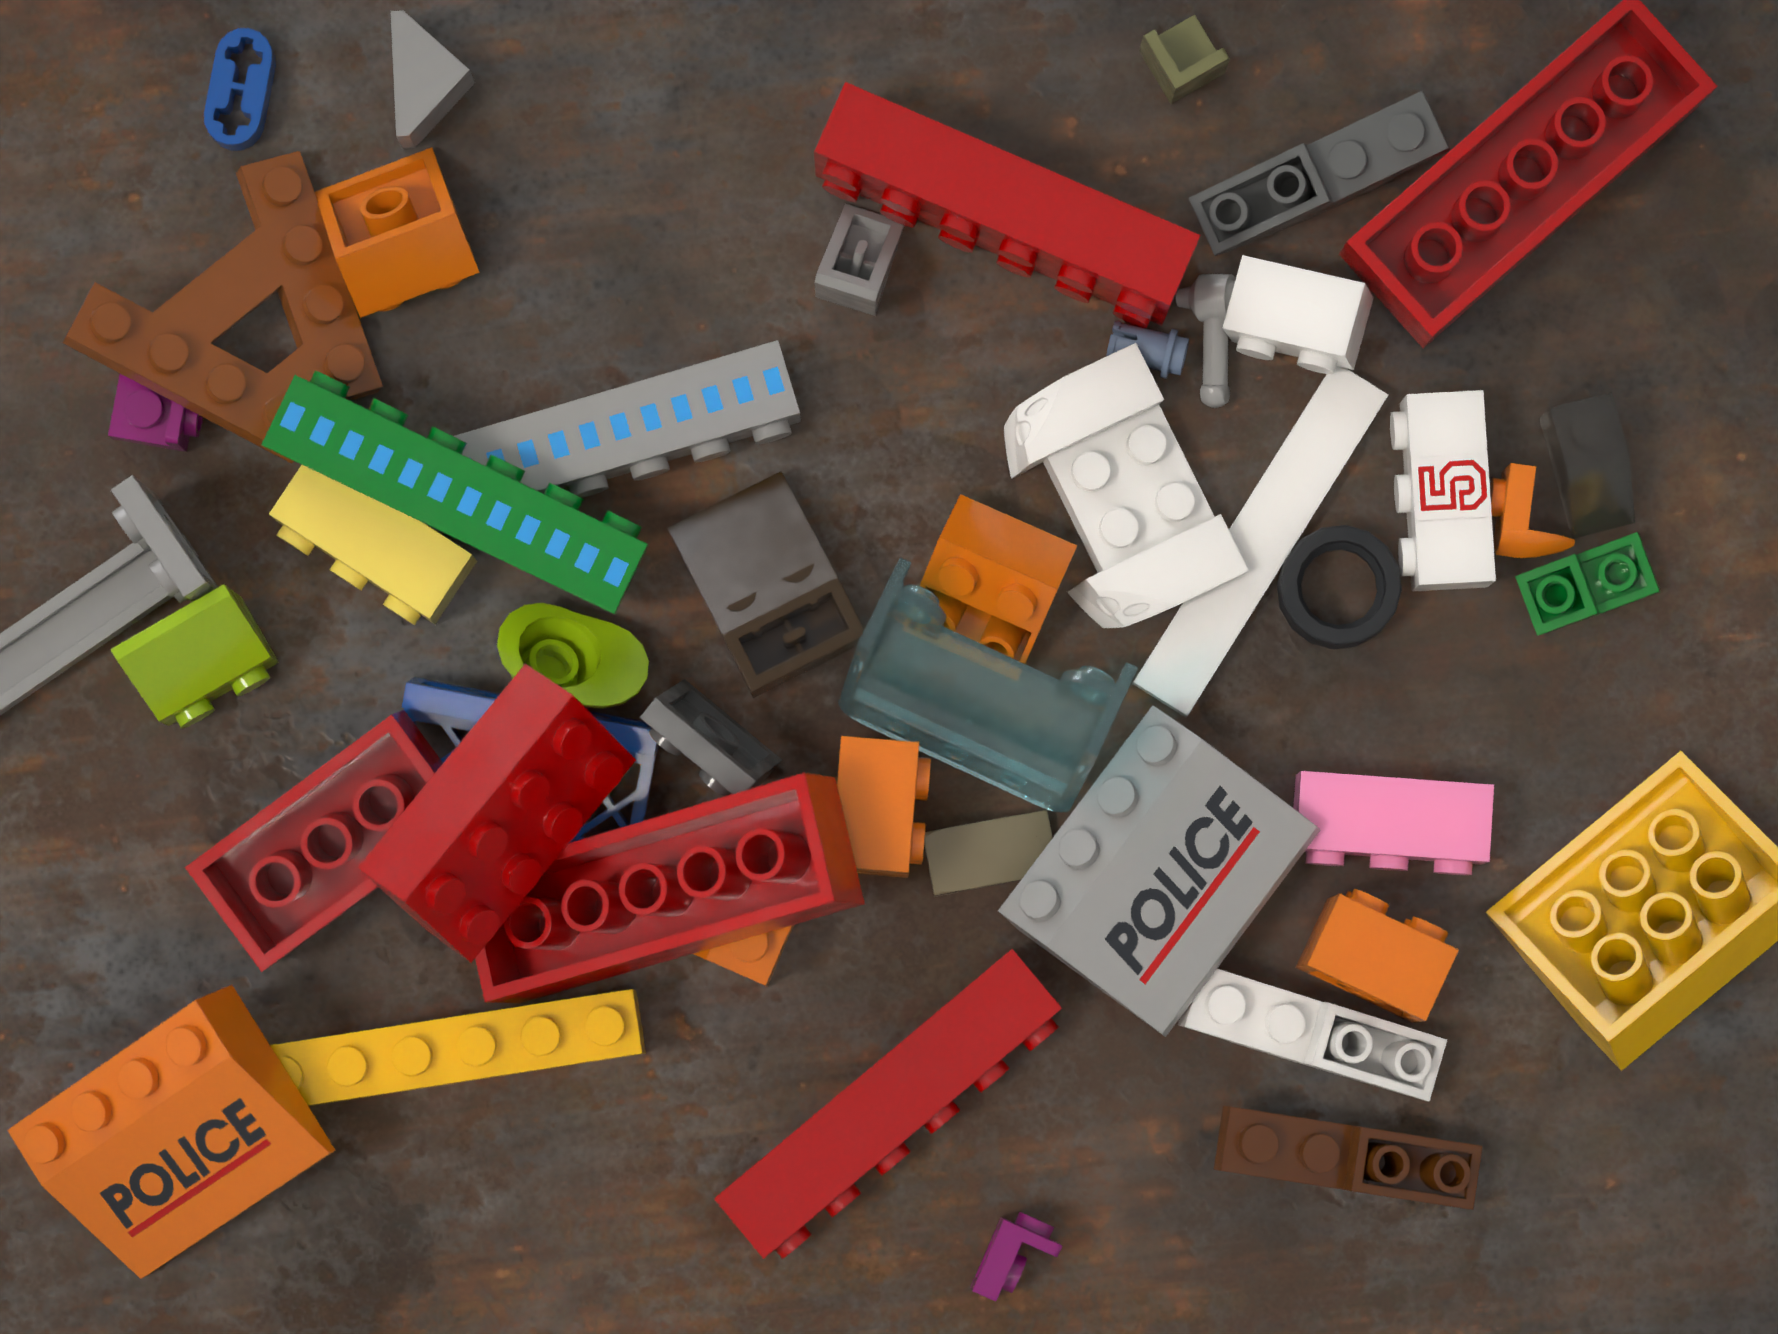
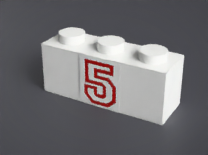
(1444, 491)

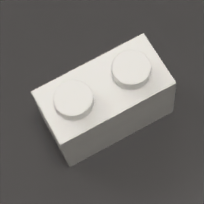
(1297, 315)

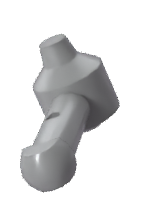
(1209, 302)

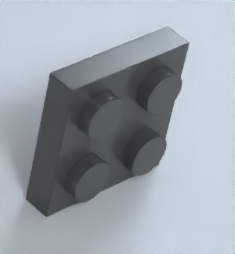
(724, 750)

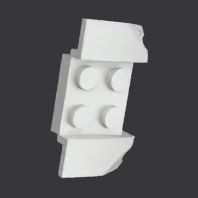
(1123, 490)

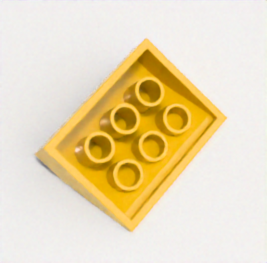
(1647, 910)

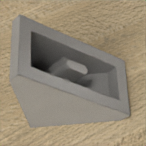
(425, 80)
(858, 260)

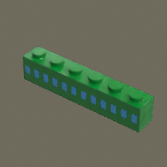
(454, 493)

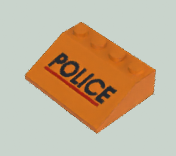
(174, 1134)

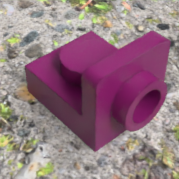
(151, 418)
(1002, 1263)

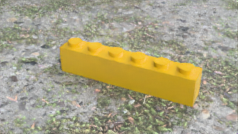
(464, 1048)

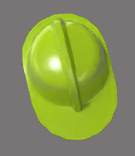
(577, 652)

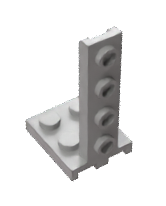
(106, 599)

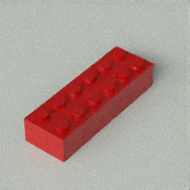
(1527, 170)
(1003, 206)
(676, 889)

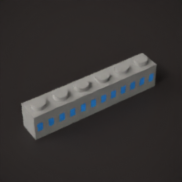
(646, 423)

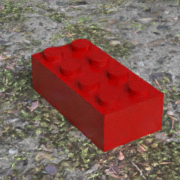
(497, 812)
(300, 855)

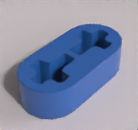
(225, 86)

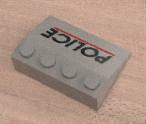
(1159, 870)

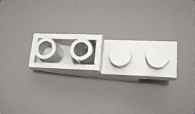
(1316, 1034)

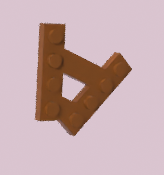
(174, 344)

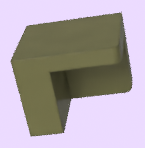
(1183, 58)

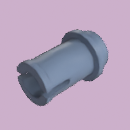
(1159, 349)

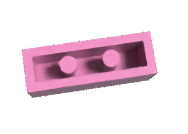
(1396, 820)

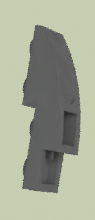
(1319, 175)

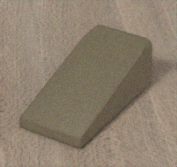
(985, 852)

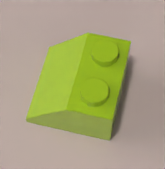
(197, 657)

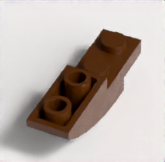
(1348, 1157)

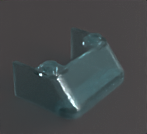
(976, 703)

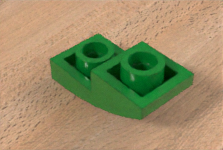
(1588, 584)

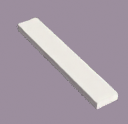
(1265, 536)

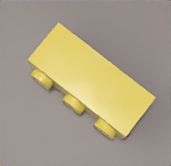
(373, 544)

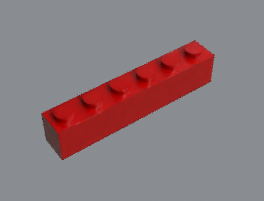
(888, 1104)

